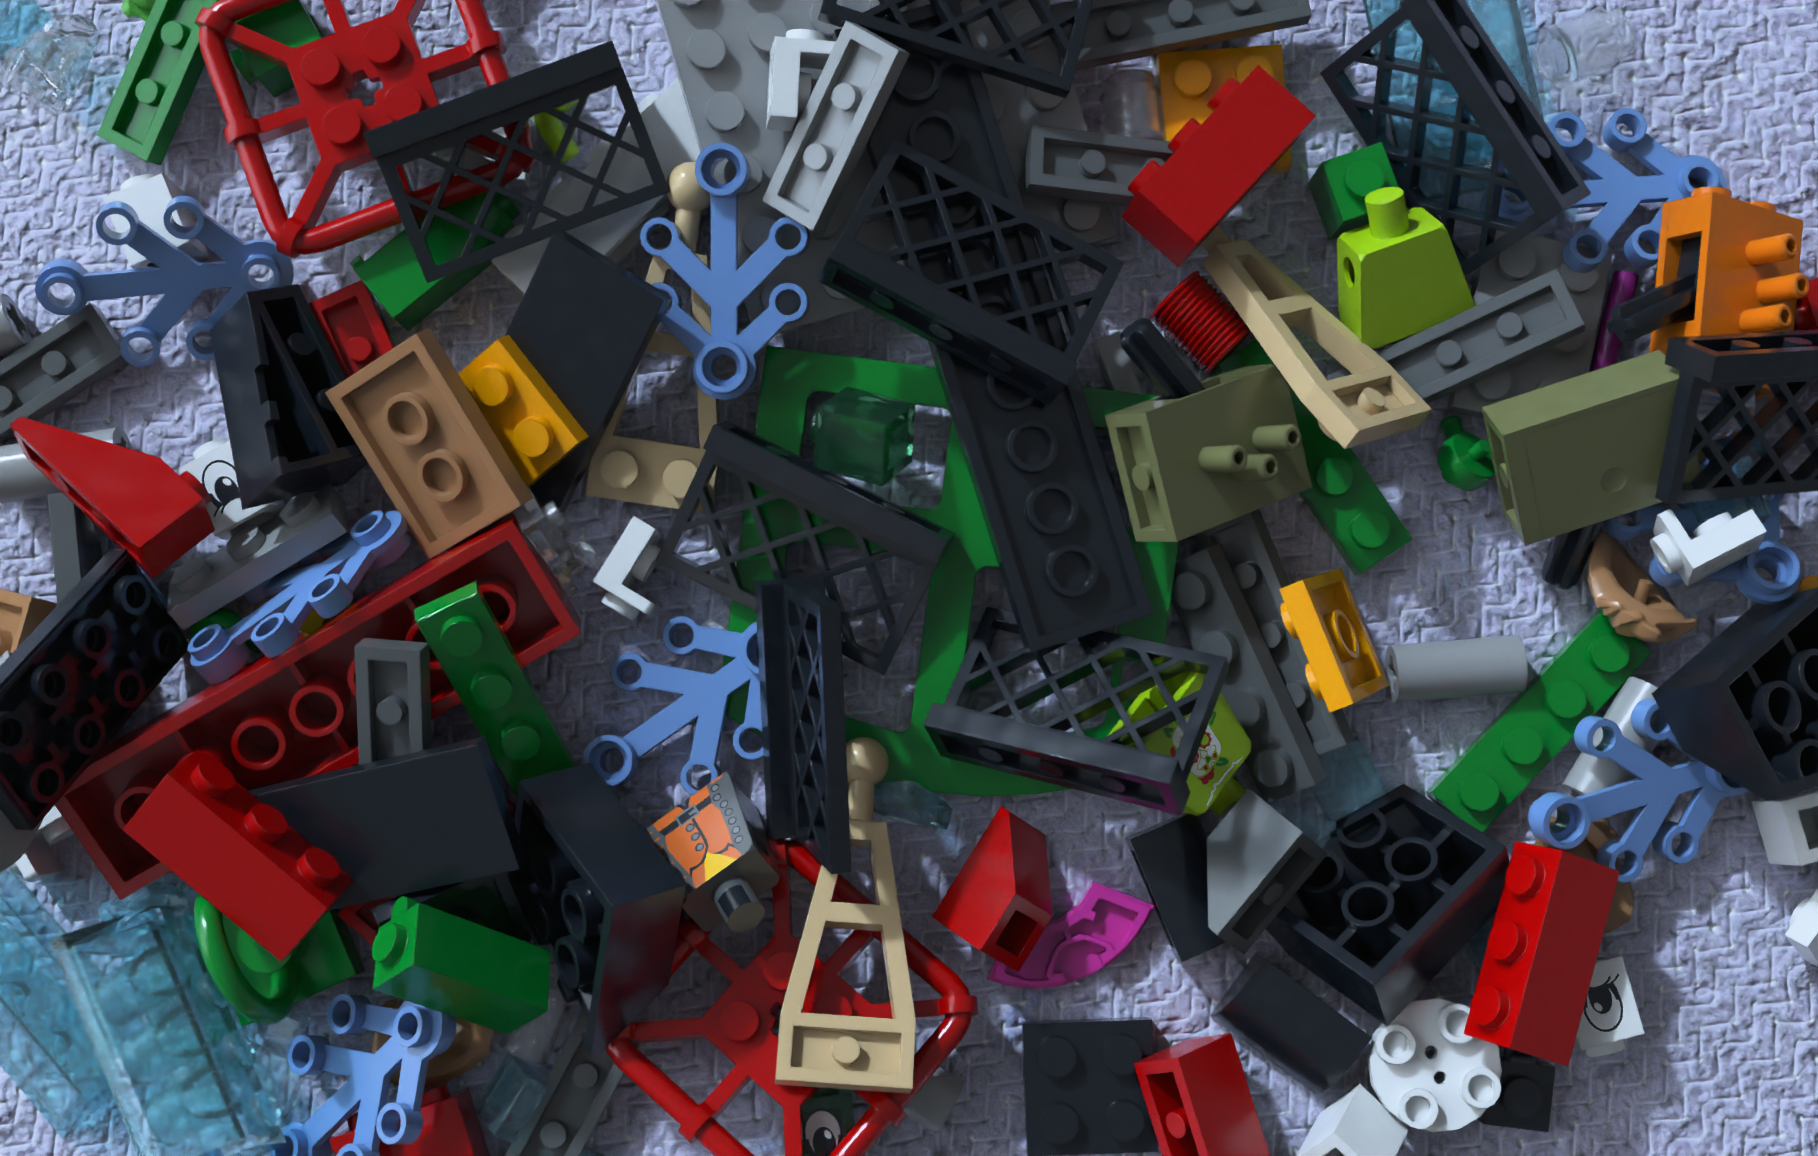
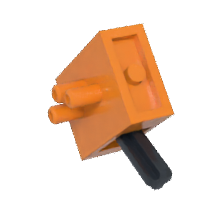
(1718, 273)

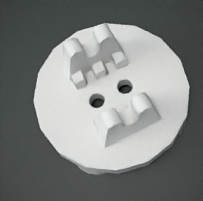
(1405, 1075)

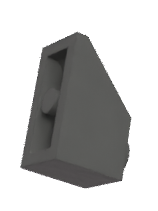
(1254, 869)

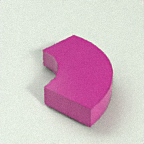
(1079, 940)

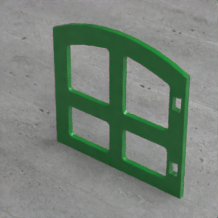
(786, 387)

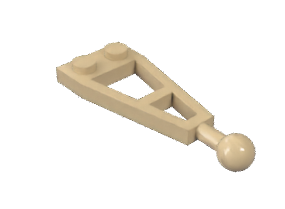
(1348, 408)
(647, 468)
(843, 1048)

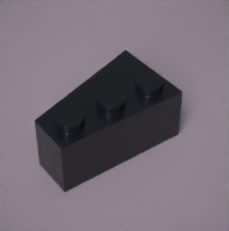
(274, 398)

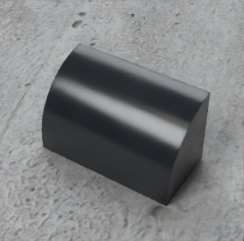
(1175, 876)
(1290, 1025)

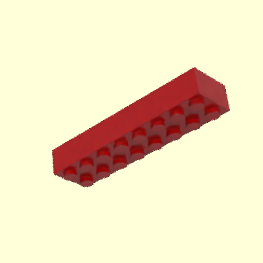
(300, 708)

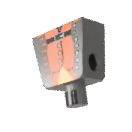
(721, 854)

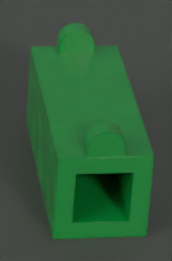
(396, 274)
(460, 967)

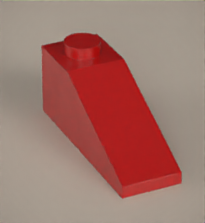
(122, 491)

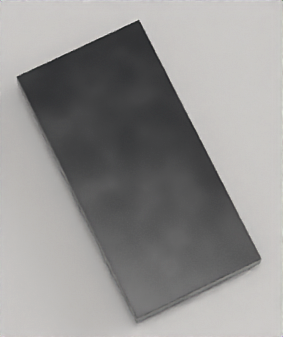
(585, 335)
(79, 683)
(406, 820)

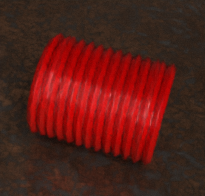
(1201, 322)

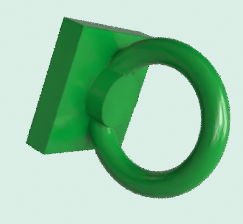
(260, 984)

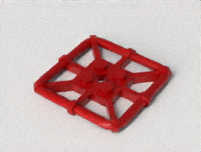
(324, 79)
(743, 1022)

